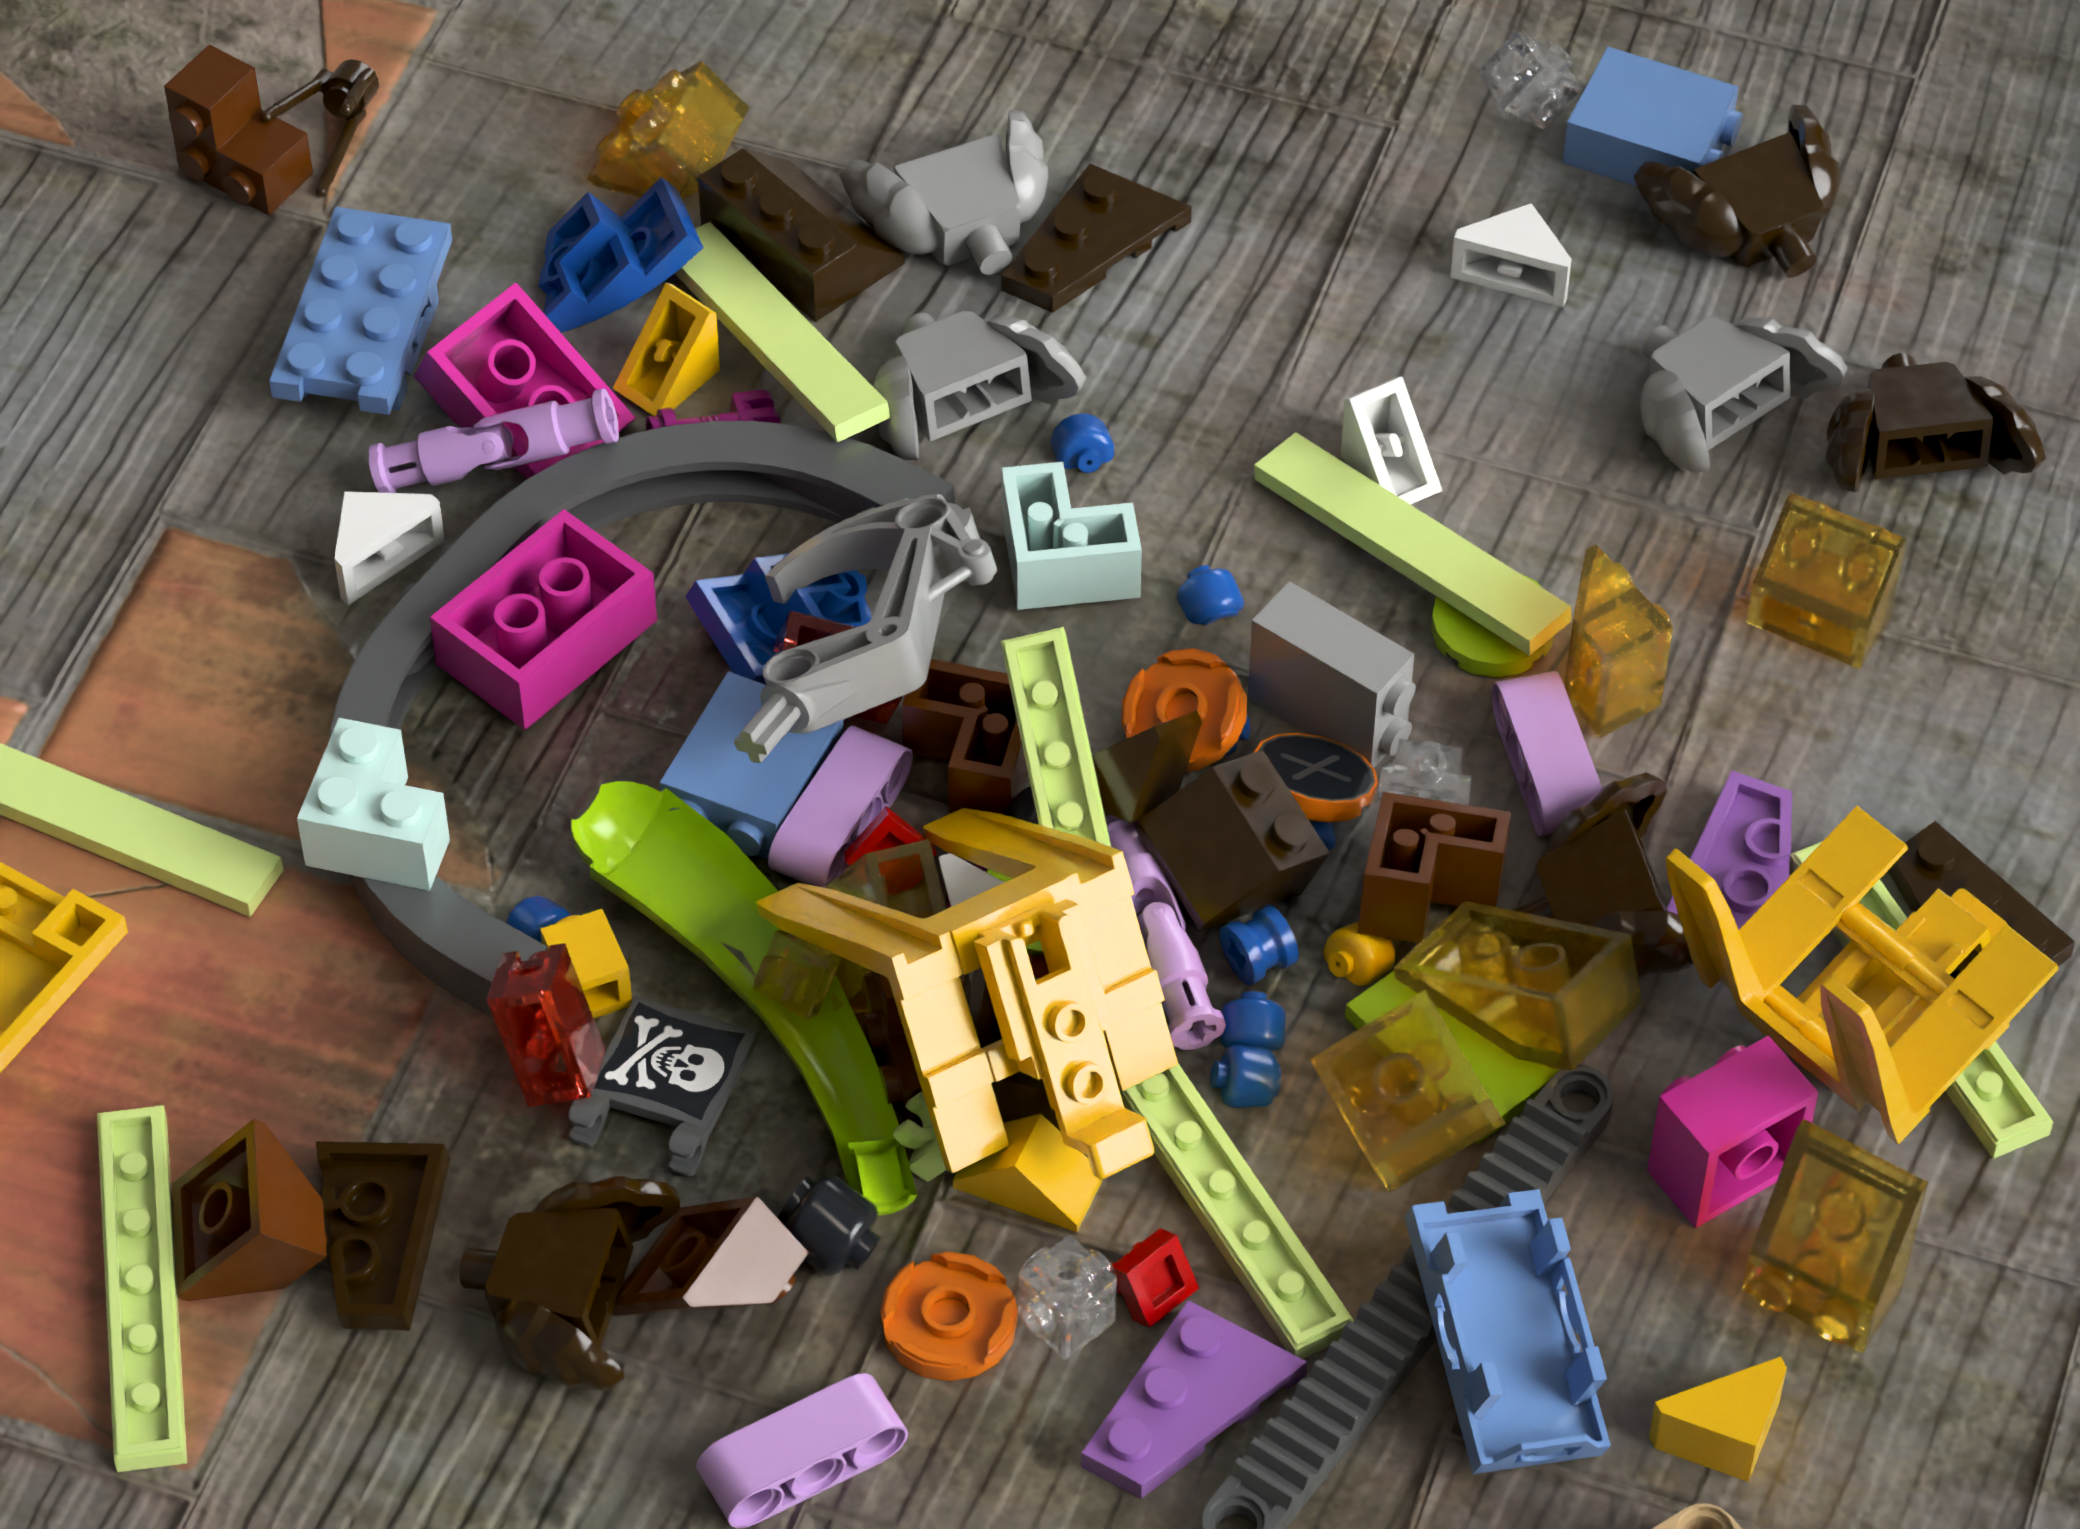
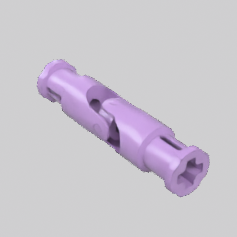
(452, 451)
(1167, 944)

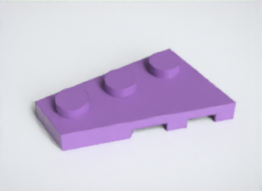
(1746, 844)
(1184, 1396)

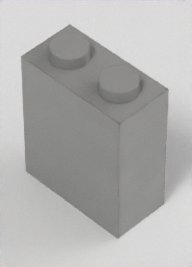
(1330, 674)

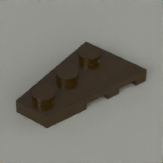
(1088, 233)
(1942, 862)
(380, 1226)

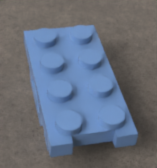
(364, 310)
(1509, 1332)

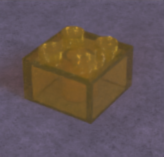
(1407, 1091)

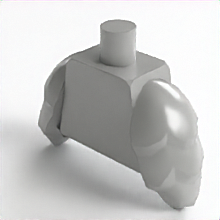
(957, 199)
(966, 372)
(1724, 379)

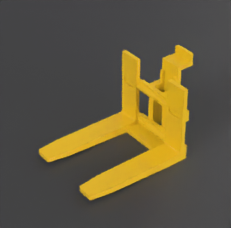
(1885, 1011)
(1079, 1029)

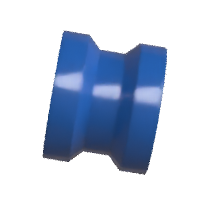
(1259, 944)

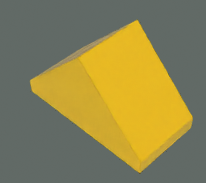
(671, 353)
(1034, 1175)
(1721, 1420)

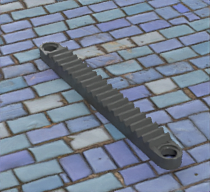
(1396, 1325)

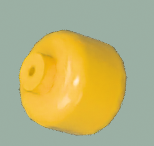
(1357, 955)

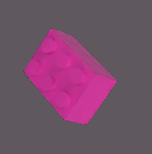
(544, 619)

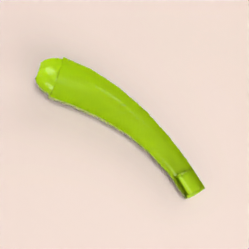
(705, 894)

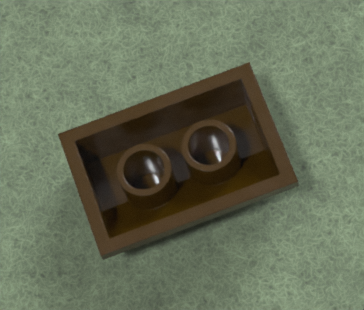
(794, 231)

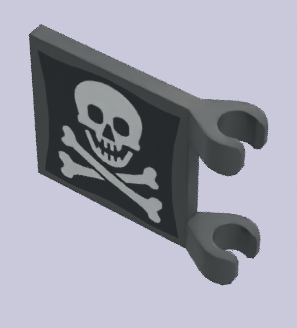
(669, 1071)

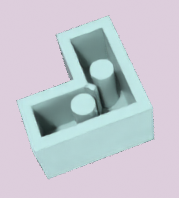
(1066, 552)
(365, 817)

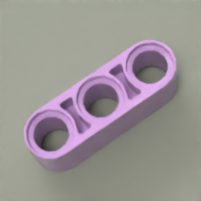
(1544, 747)
(838, 805)
(801, 1450)

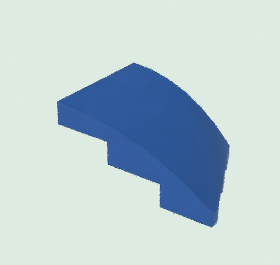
(609, 260)
(746, 619)

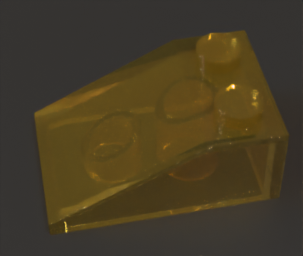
(1527, 981)
(1835, 1237)

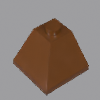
(245, 1219)
(714, 1260)

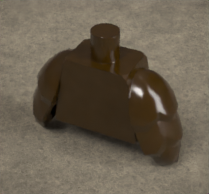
(1752, 201)
(1928, 422)
(1603, 876)
(563, 1272)

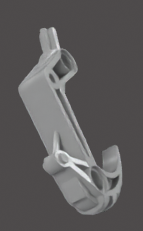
(816, 684)

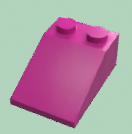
(506, 362)

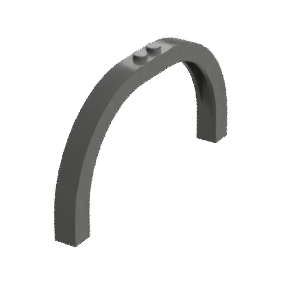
(609, 482)

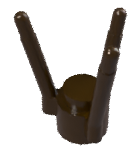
(345, 96)

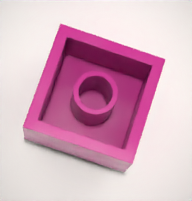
(1728, 1129)

